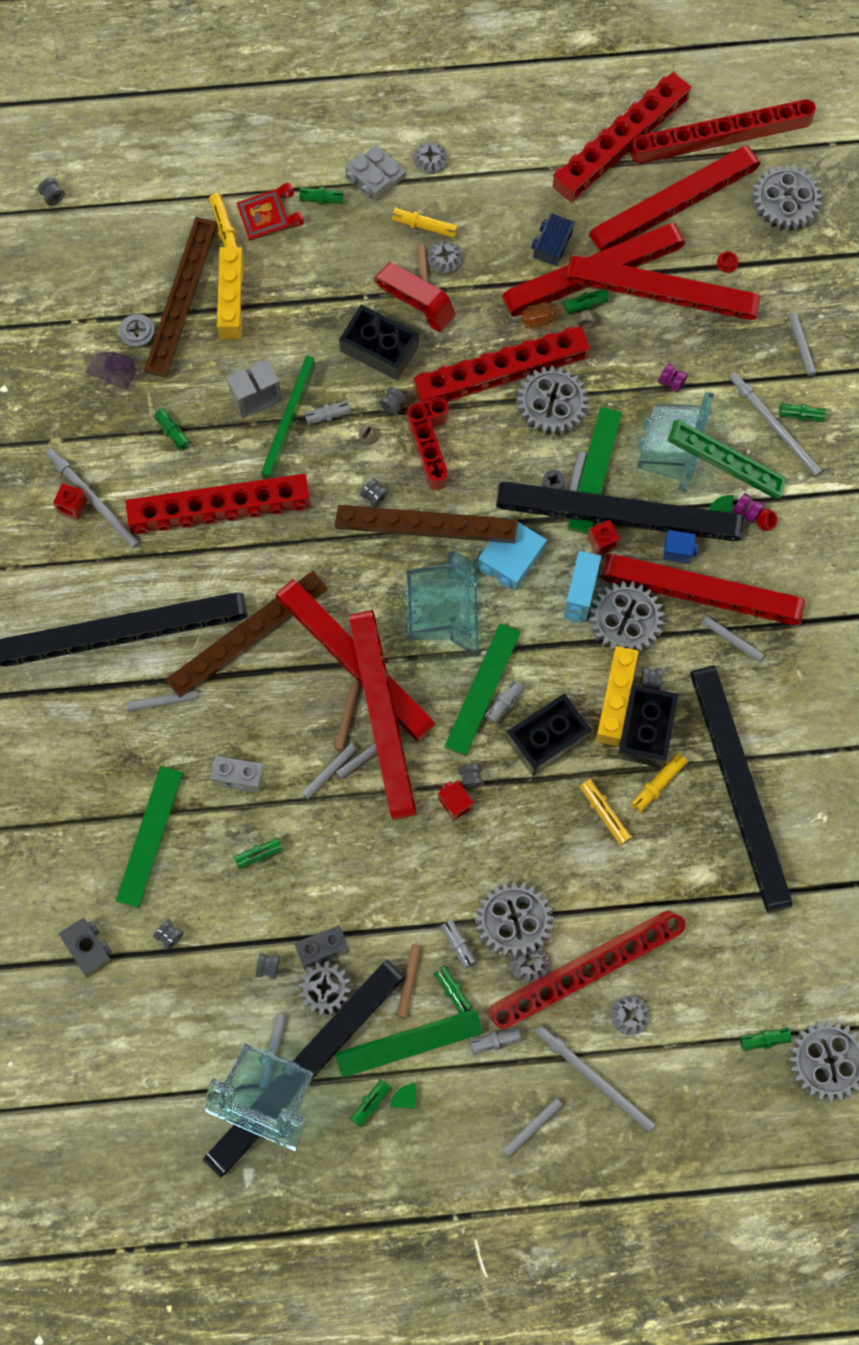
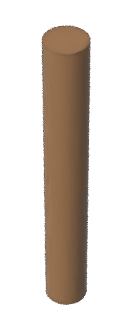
(422, 262)
(347, 716)
(408, 981)

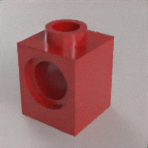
(70, 501)
(603, 538)
(454, 799)

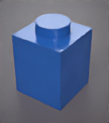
(679, 547)

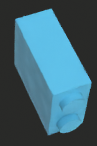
(512, 561)
(582, 586)

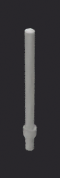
(746, 391)
(64, 467)
(557, 1046)

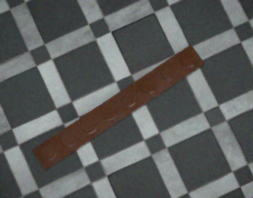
(180, 297)
(426, 524)
(238, 640)

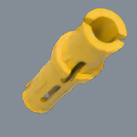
(424, 222)
(226, 231)
(653, 789)
(605, 812)

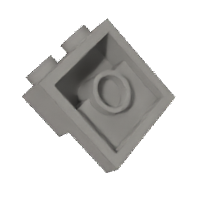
(374, 173)

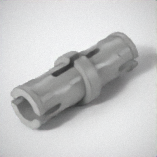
(327, 412)
(504, 702)
(458, 944)
(495, 1040)

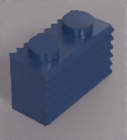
(553, 239)

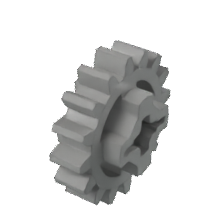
(311, 986)

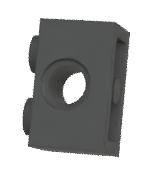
(74, 938)
(322, 947)

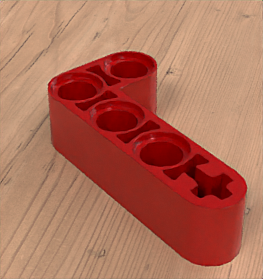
(418, 294)
(430, 445)

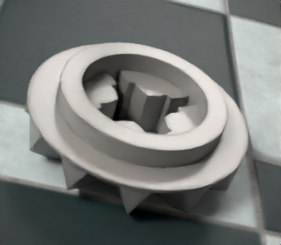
(421, 157)
(438, 263)
(128, 326)
(525, 973)
(618, 1015)

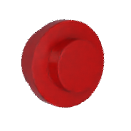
(727, 262)
(766, 520)

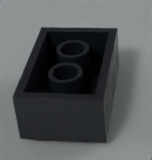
(379, 342)
(648, 726)
(548, 734)

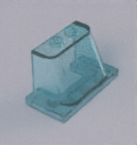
(662, 456)
(444, 602)
(262, 1096)

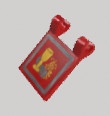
(266, 214)

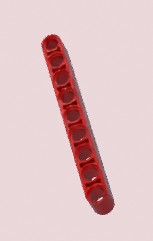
(713, 130)
(675, 198)
(629, 253)
(663, 287)
(704, 589)
(342, 648)
(382, 715)
(598, 969)

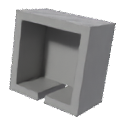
(254, 388)

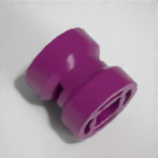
(673, 378)
(752, 511)

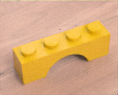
(229, 293)
(617, 696)

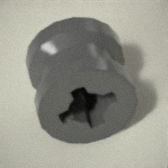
(51, 191)
(393, 401)
(557, 476)
(374, 493)
(651, 678)
(471, 776)
(168, 934)
(267, 966)

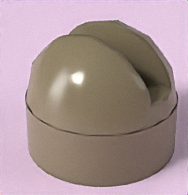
(586, 319)
(371, 437)

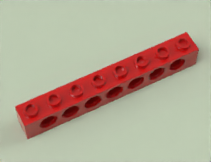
(572, 186)
(515, 370)
(207, 497)

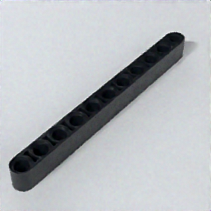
(619, 511)
(122, 629)
(741, 789)
(315, 1055)

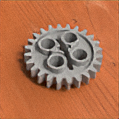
(787, 197)
(573, 405)
(606, 609)
(492, 925)
(807, 1065)

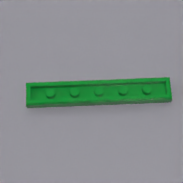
(288, 418)
(726, 459)
(597, 460)
(482, 690)
(149, 837)
(409, 1043)

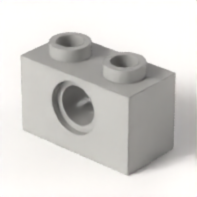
(237, 774)

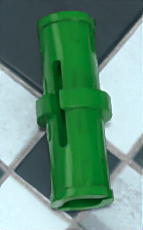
(321, 195)
(586, 301)
(802, 412)
(171, 429)
(242, 859)
(452, 989)
(765, 1039)
(360, 1117)

